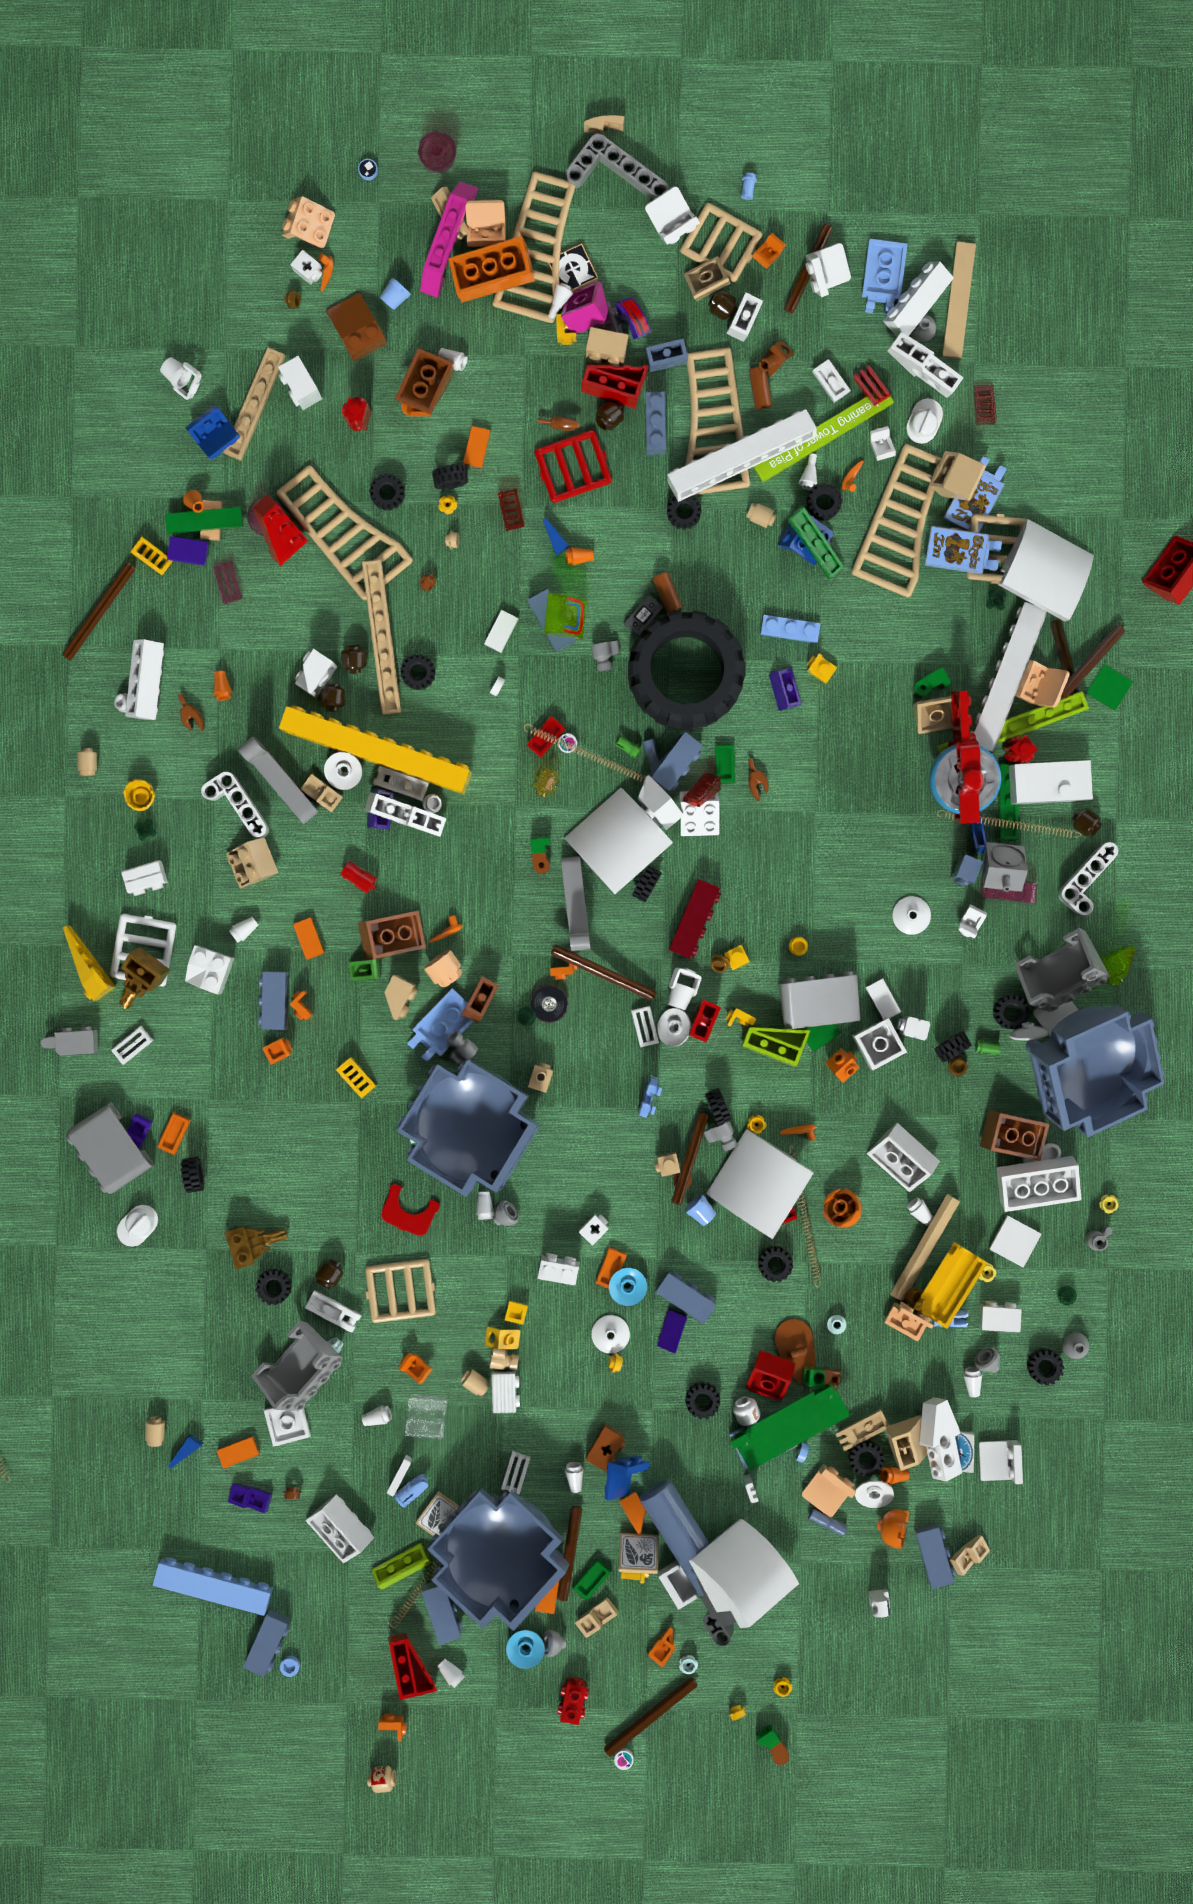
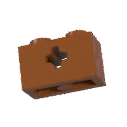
(480, 1000)
(606, 1436)

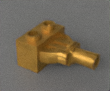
(141, 975)
(247, 1245)

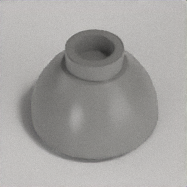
(924, 330)
(506, 1214)
(1076, 1345)
(988, 1360)
(553, 1642)

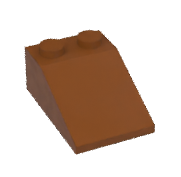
(356, 327)
(425, 381)
(391, 935)
(1014, 1135)

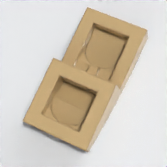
(597, 124)
(321, 793)
(969, 1554)
(596, 1617)

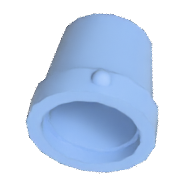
(394, 294)
(700, 1210)

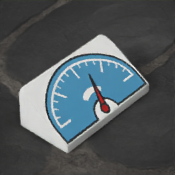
(965, 1448)

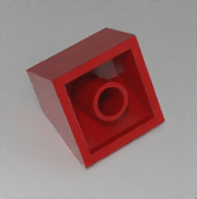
(770, 1376)

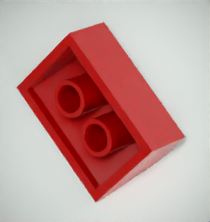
(1173, 571)

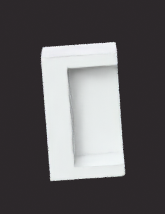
(677, 1584)

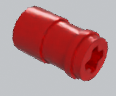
(361, 879)

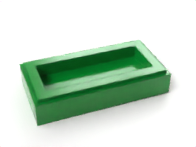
(725, 763)
(591, 1579)

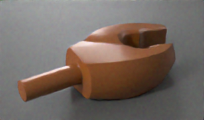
(560, 423)
(189, 712)
(755, 778)

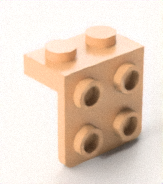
(308, 222)
(485, 222)
(1042, 685)
(906, 1321)
(828, 1490)

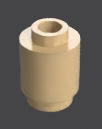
(761, 515)
(86, 762)
(474, 1382)
(154, 1431)

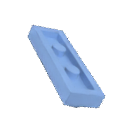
(790, 629)

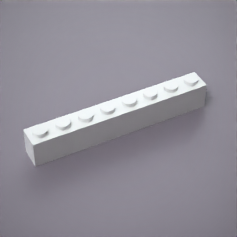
(741, 455)
(1009, 675)

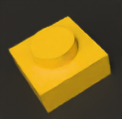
(737, 957)
(516, 1312)

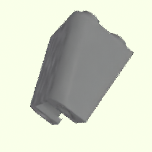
(1062, 973)
(819, 1000)
(108, 1149)
(298, 1371)

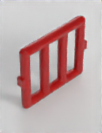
(571, 490)

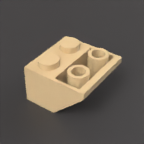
(606, 347)
(957, 476)
(252, 862)
(398, 995)
(904, 1442)

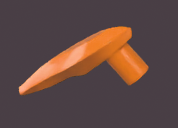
(328, 269)
(850, 476)
(454, 927)
(808, 1129)

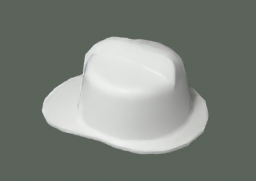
(924, 420)
(137, 1225)

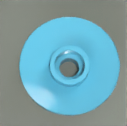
(631, 1295)
(525, 1658)

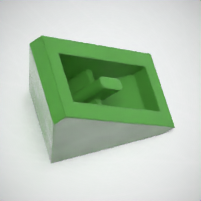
(364, 970)

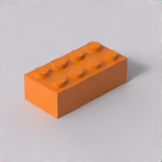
(491, 269)

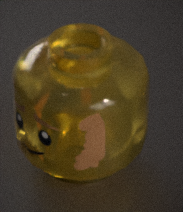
(545, 782)

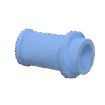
(749, 181)

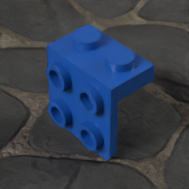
(212, 432)
(790, 540)
(620, 1473)

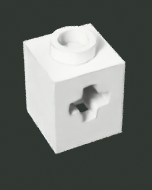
(301, 262)
(593, 1237)

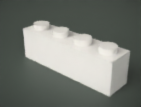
(918, 298)
(144, 679)

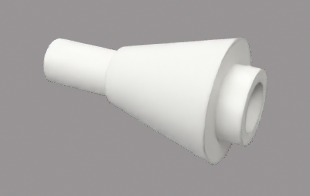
(561, 295)
(809, 478)

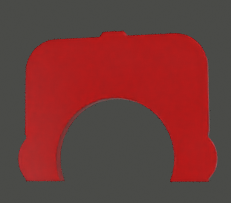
(413, 1223)

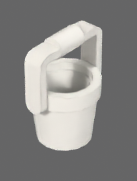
(179, 376)
(680, 994)

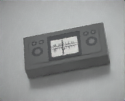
(643, 615)

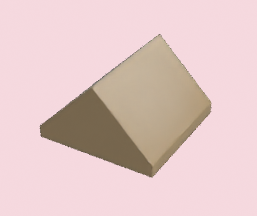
(707, 278)
(933, 715)

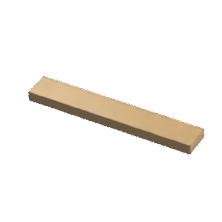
(958, 300)
(255, 402)
(925, 1247)

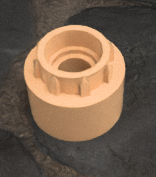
(444, 969)

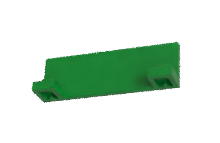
(790, 1426)

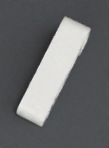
(239, 807)
(1090, 875)

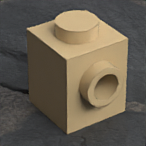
(541, 1077)
(667, 1164)

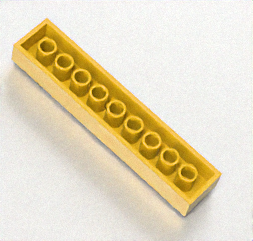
(375, 750)

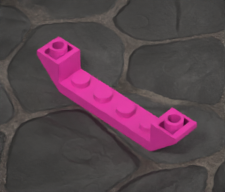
(445, 238)

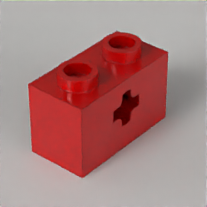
(704, 1020)

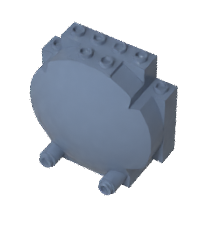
(1096, 1068)
(467, 1127)
(497, 1557)

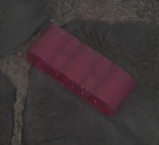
(1027, 895)

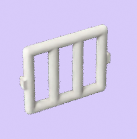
(122, 936)

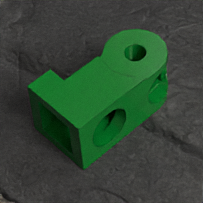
(931, 681)

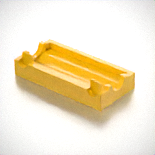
(950, 1285)

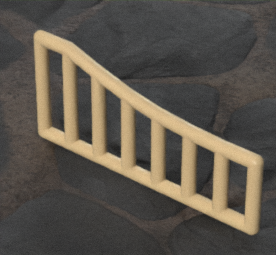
(556, 240)
(695, 412)
(346, 512)
(917, 534)

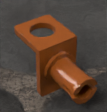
(775, 358)

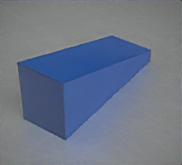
(557, 541)
(978, 836)
(188, 1447)

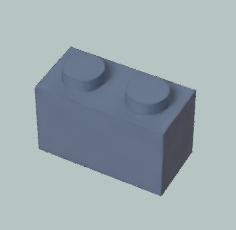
(666, 355)
(966, 870)

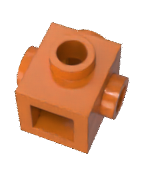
(842, 1064)

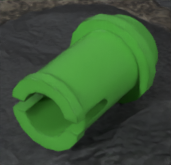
(628, 746)
(987, 1047)

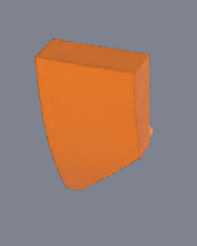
(634, 1511)
(663, 1648)

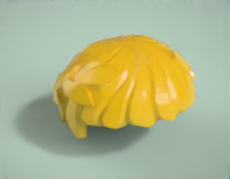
(139, 794)

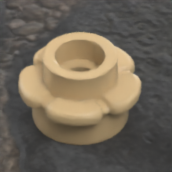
(452, 540)

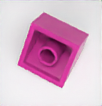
(585, 308)

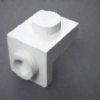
(882, 443)
(971, 921)

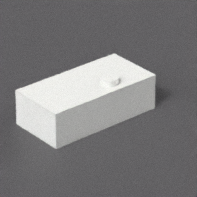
(1050, 782)
(1039, 1183)

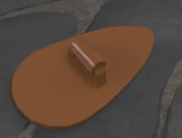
(796, 1344)

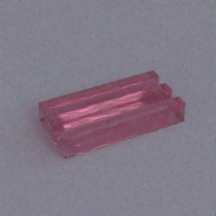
(223, 567)

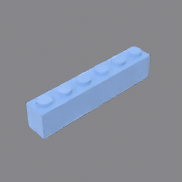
(213, 1586)

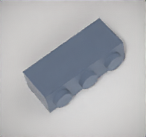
(655, 423)
(539, 605)
(676, 762)
(273, 1000)
(686, 1296)
(935, 1555)
(441, 1613)
(267, 1643)

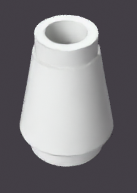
(456, 357)
(243, 929)
(484, 1206)
(920, 1211)
(973, 1381)
(378, 1416)
(574, 1475)
(451, 1673)

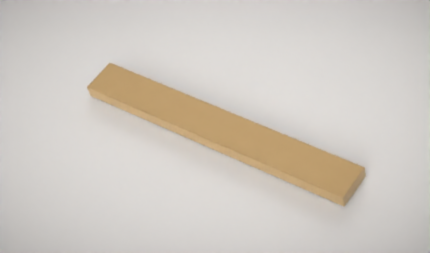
(381, 637)

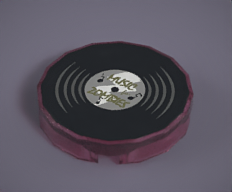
(549, 1003)

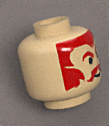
(382, 1779)

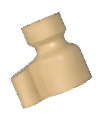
(500, 1360)

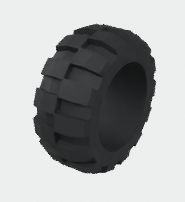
(691, 625)

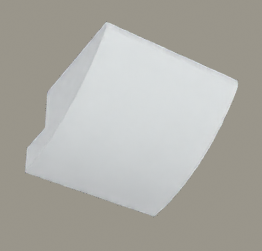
(1046, 570)
(618, 840)
(759, 1183)
(743, 1573)

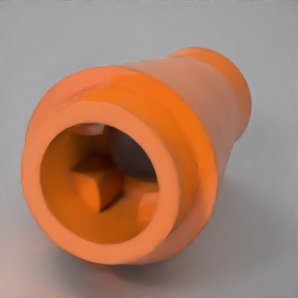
(193, 500)
(578, 555)
(221, 686)
(893, 1475)

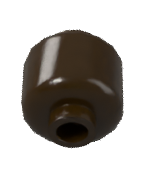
(722, 305)
(609, 415)
(353, 659)
(332, 697)
(1086, 822)
(329, 1274)

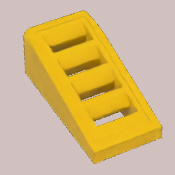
(137, 547)
(344, 1066)

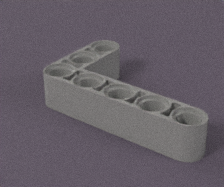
(617, 166)
(276, 776)
(575, 903)

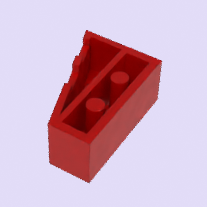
(615, 384)
(278, 530)
(409, 1670)

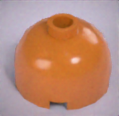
(842, 1208)
(893, 1527)

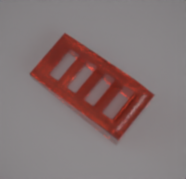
(984, 420)
(520, 524)
(704, 788)

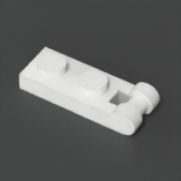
(401, 783)
(332, 1311)

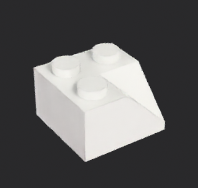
(302, 387)
(316, 673)
(658, 804)
(208, 969)
(879, 1044)

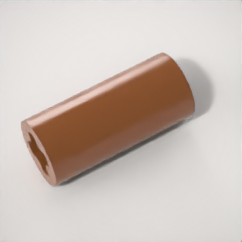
(760, 388)
(667, 592)

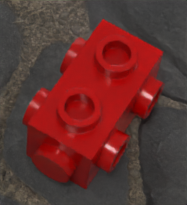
(356, 413)
(1019, 749)
(572, 1707)

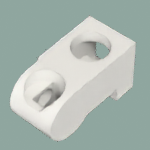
(879, 1603)

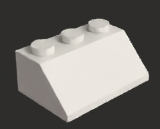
(903, 1157)
(340, 1529)

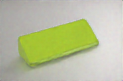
(401, 1566)

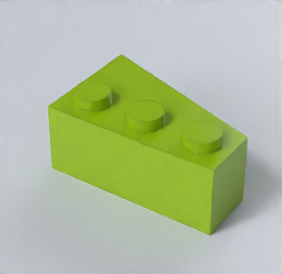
(778, 1044)

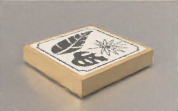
(436, 1514)
(638, 1553)

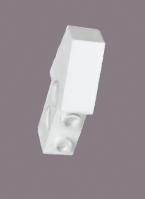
(922, 363)
(405, 814)
(938, 1436)

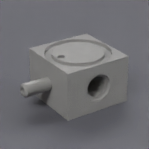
(1004, 867)

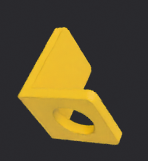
(503, 1338)

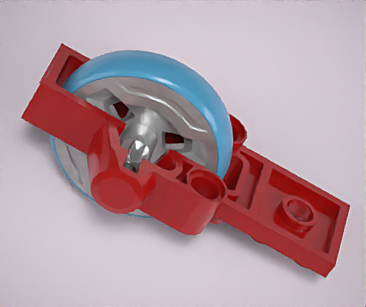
(964, 774)

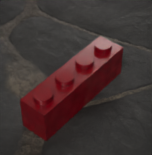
(694, 918)

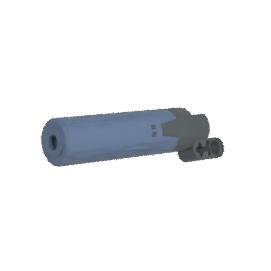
(685, 1541)

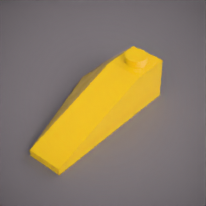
(90, 972)

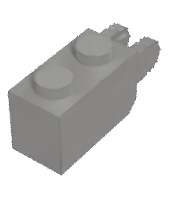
(73, 1042)

